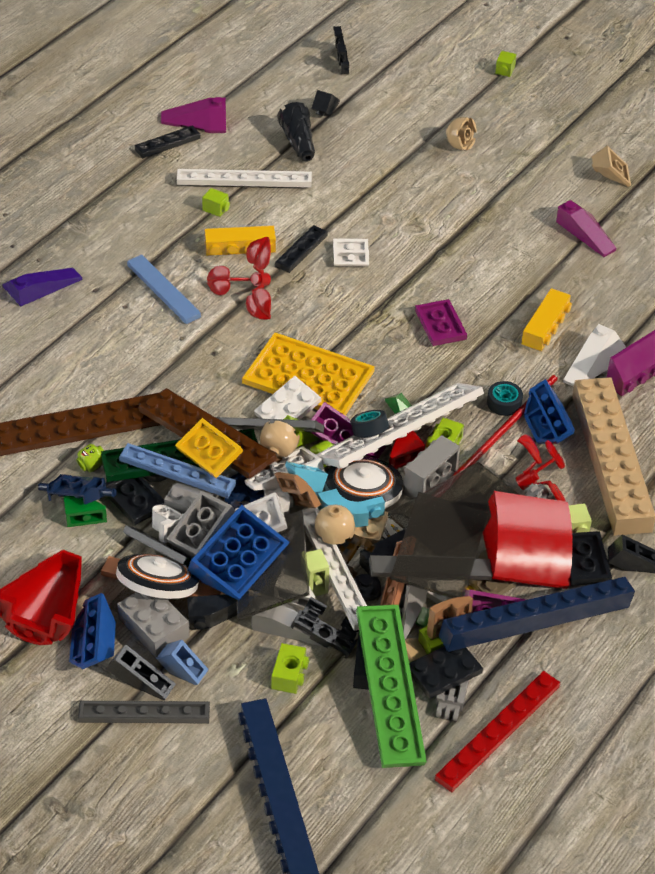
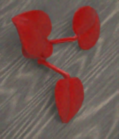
(259, 302)
(530, 476)

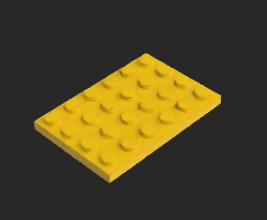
(328, 374)

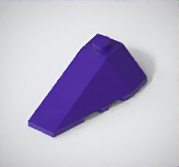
(39, 284)

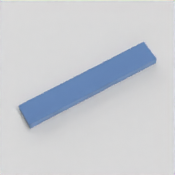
(164, 289)
(176, 470)

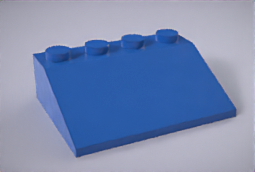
(237, 554)

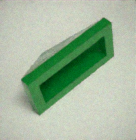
(397, 403)

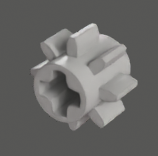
(537, 491)

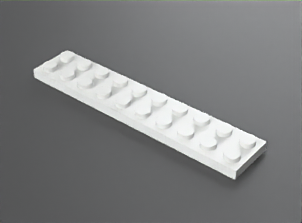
(401, 424)

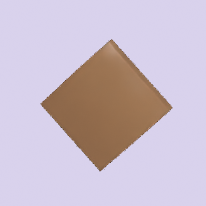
(300, 490)
(445, 610)

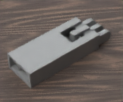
(452, 704)

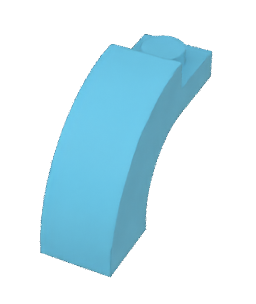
(360, 510)

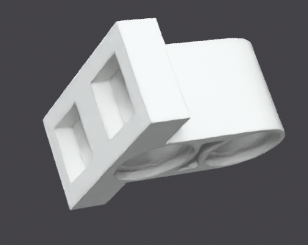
(164, 520)

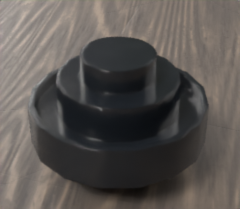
(368, 586)

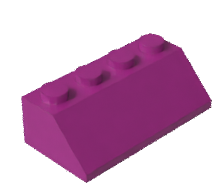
(633, 365)

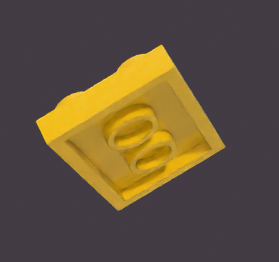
(209, 448)

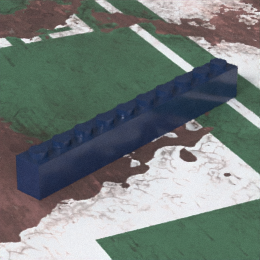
(536, 613)
(277, 789)

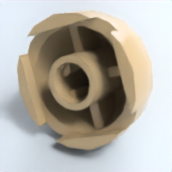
(461, 133)
(279, 438)
(334, 524)

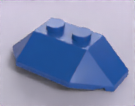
(547, 415)
(93, 633)

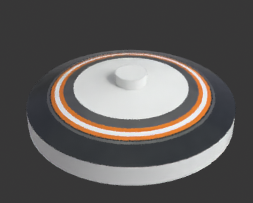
(366, 480)
(156, 576)

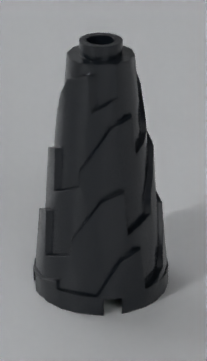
(297, 128)

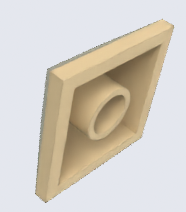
(611, 166)

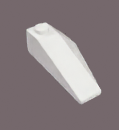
(595, 355)
(266, 478)

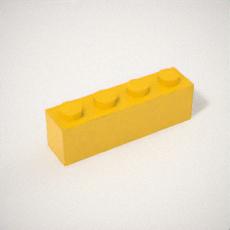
(236, 239)
(546, 320)

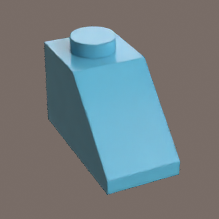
(313, 476)

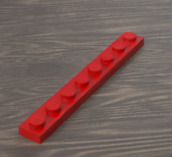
(497, 731)

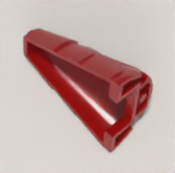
(43, 600)

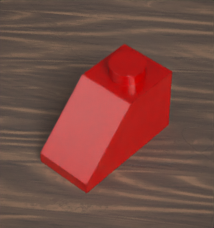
(406, 450)

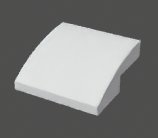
(350, 252)

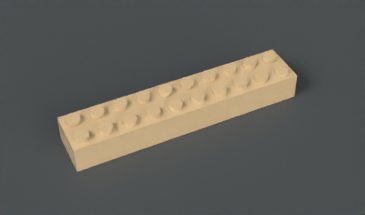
(613, 457)

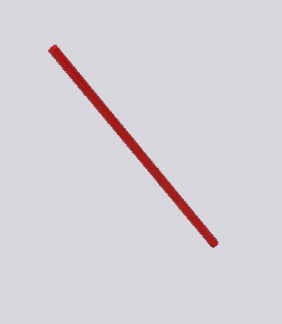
(498, 434)

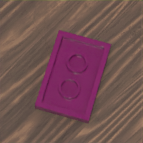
(440, 322)

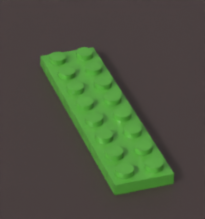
(390, 686)

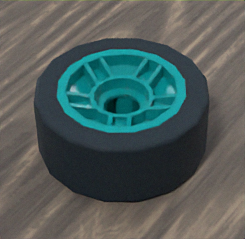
(504, 398)
(369, 423)

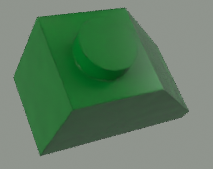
(83, 514)

